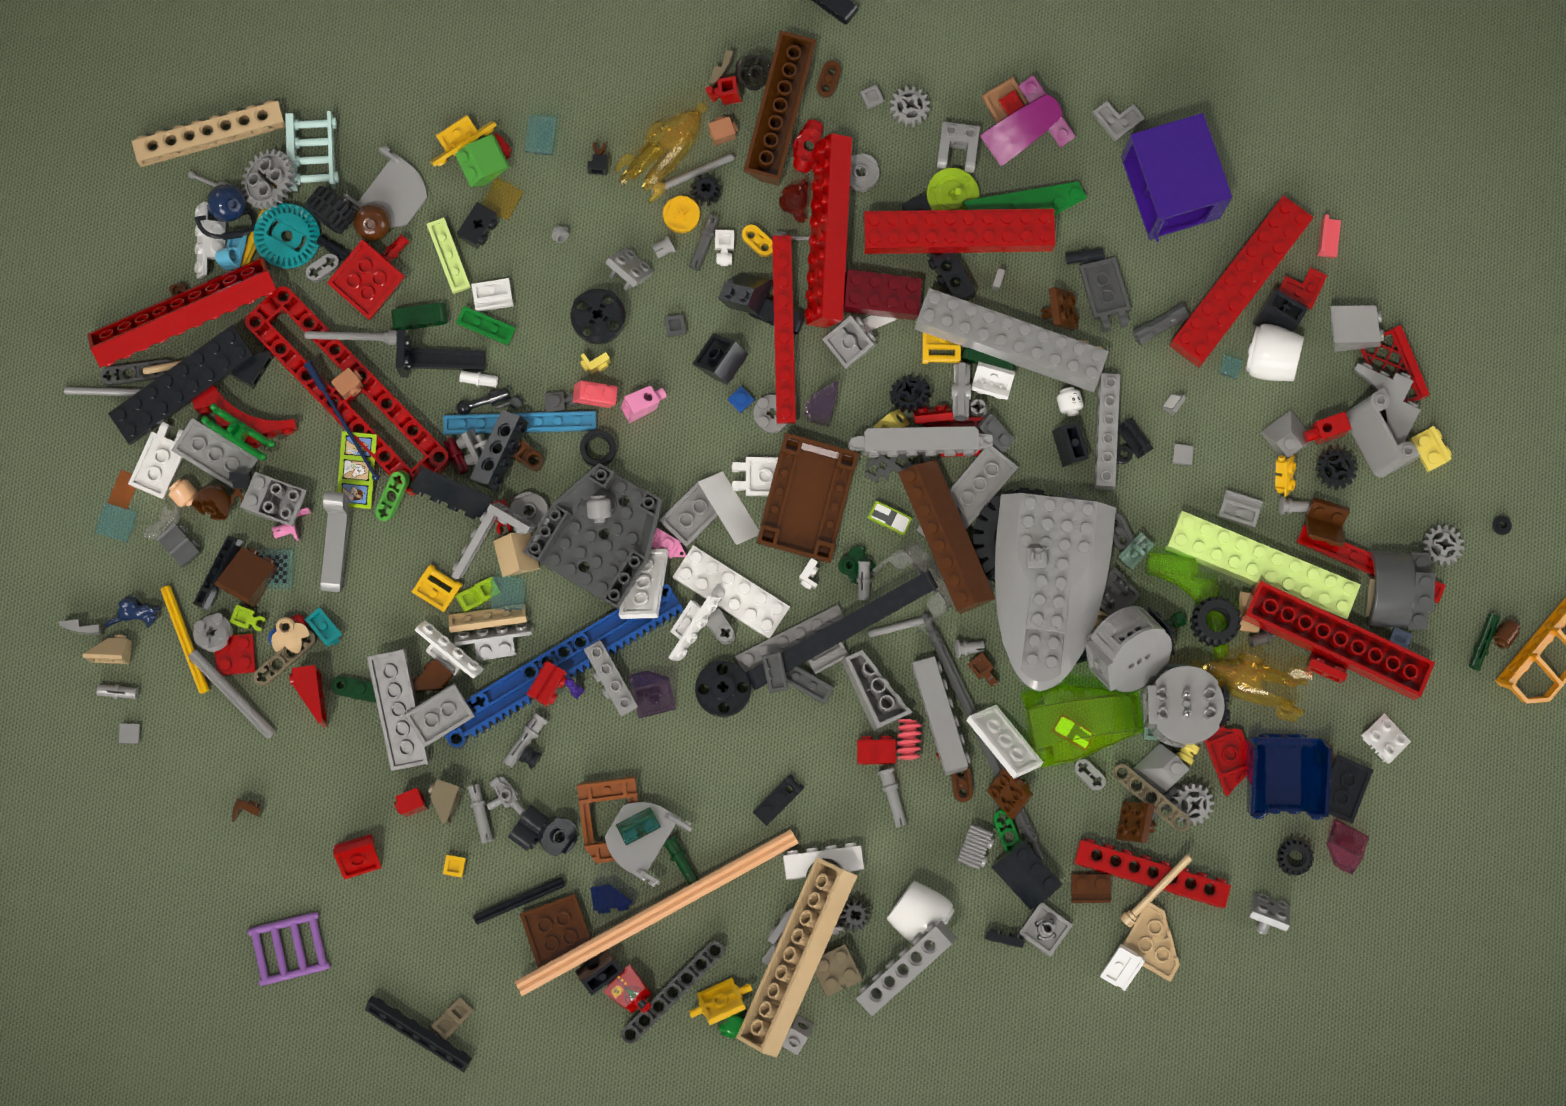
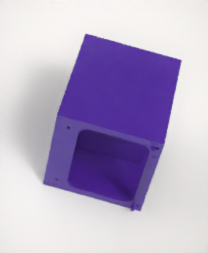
(1176, 176)

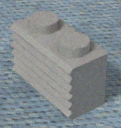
(975, 847)

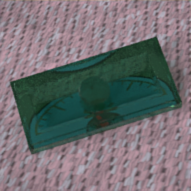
(638, 826)

